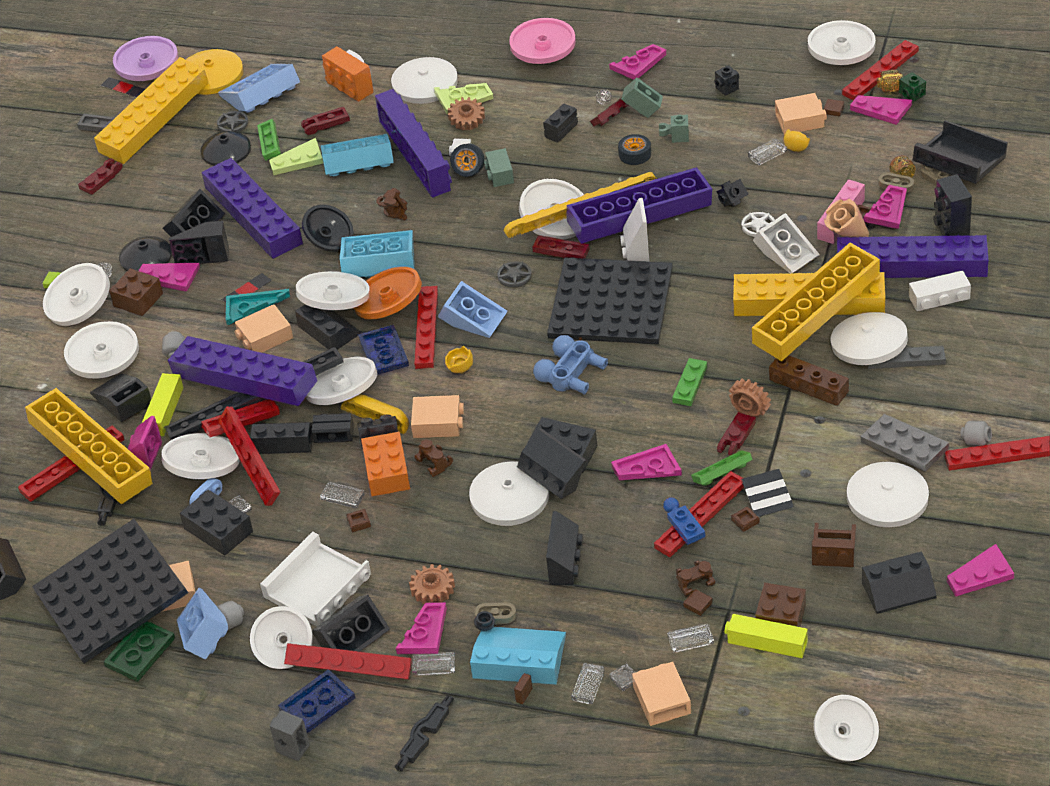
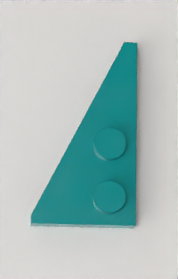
(243, 305)

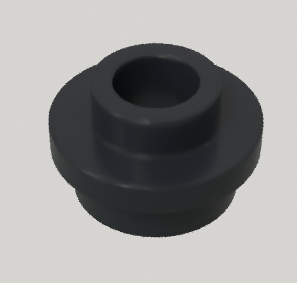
(484, 621)

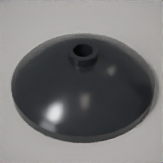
(225, 146)
(327, 221)
(145, 251)

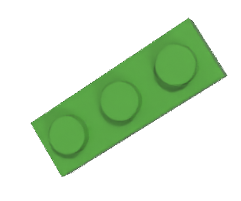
(269, 139)
(689, 382)
(722, 468)

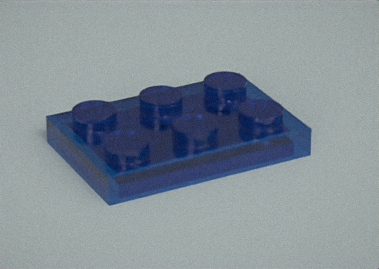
(384, 349)
(318, 700)

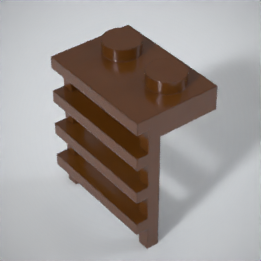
(833, 551)

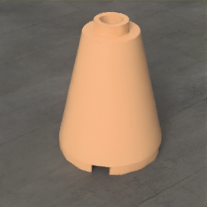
(846, 219)

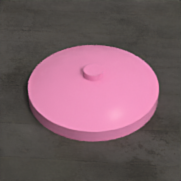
(542, 40)

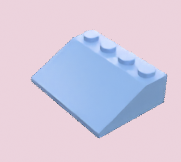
(260, 87)

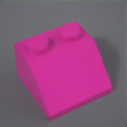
(146, 441)

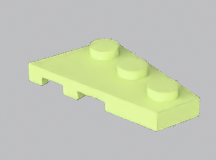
(447, 96)
(297, 158)

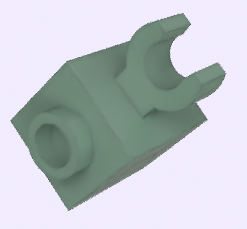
(677, 128)

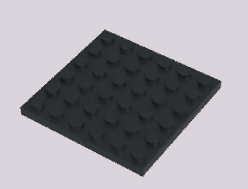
(611, 300)
(109, 590)

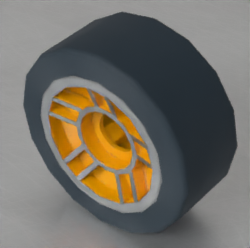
(634, 149)
(476, 159)

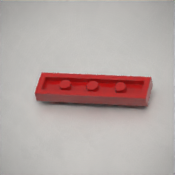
(247, 415)

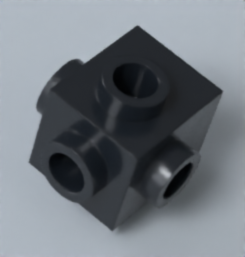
(726, 80)
(731, 193)

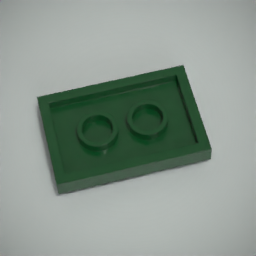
(139, 650)

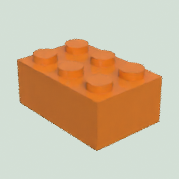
(347, 74)
(385, 464)

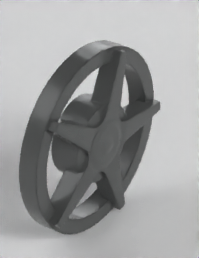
(232, 121)
(514, 274)

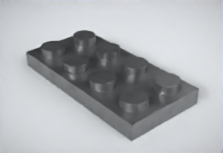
(905, 442)

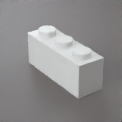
(939, 291)

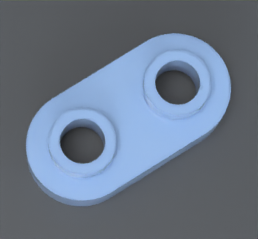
(211, 484)

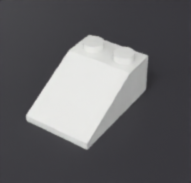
(635, 235)
(785, 244)

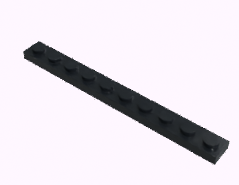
(192, 422)

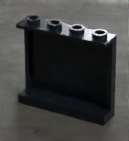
(961, 152)

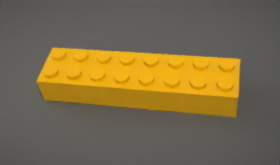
(151, 110)
(763, 292)
(815, 301)
(89, 445)

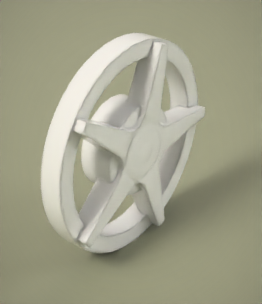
(756, 223)

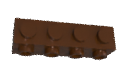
(809, 379)

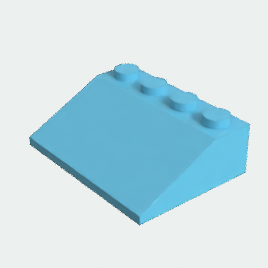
(357, 154)
(376, 252)
(513, 651)

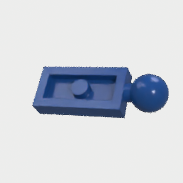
(683, 521)

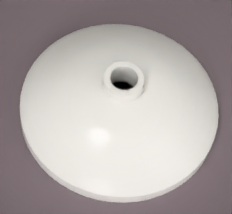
(269, 630)
(855, 719)

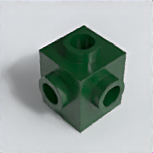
(912, 86)

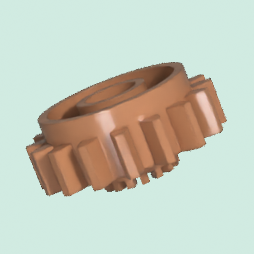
(466, 114)
(749, 398)
(432, 584)

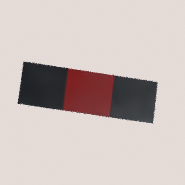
(123, 87)
(251, 286)

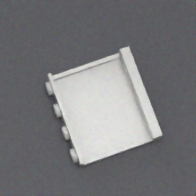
(314, 580)

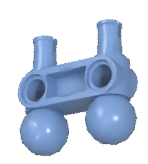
(574, 359)

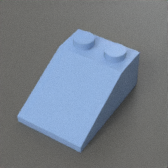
(472, 311)
(201, 625)

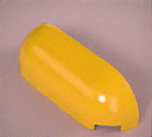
(371, 408)

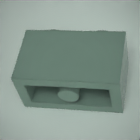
(642, 97)
(498, 167)

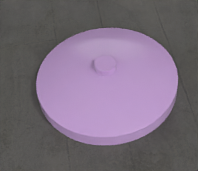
(145, 58)

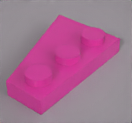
(640, 63)
(881, 108)
(888, 208)
(172, 275)
(647, 464)
(982, 571)
(426, 632)

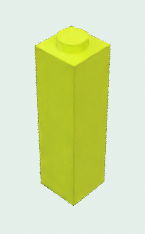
(165, 400)
(767, 635)

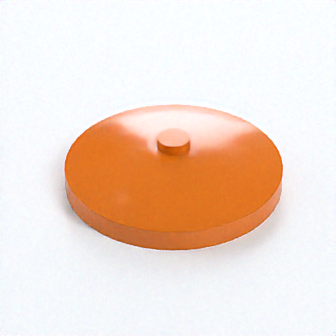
(390, 292)

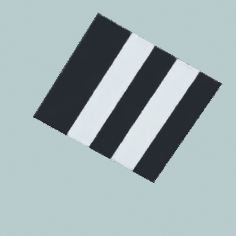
(767, 492)

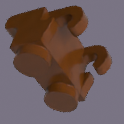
(393, 205)
(435, 454)
(701, 570)

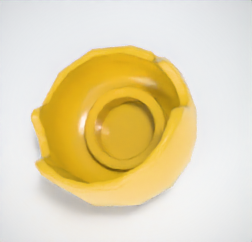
(795, 141)
(459, 360)

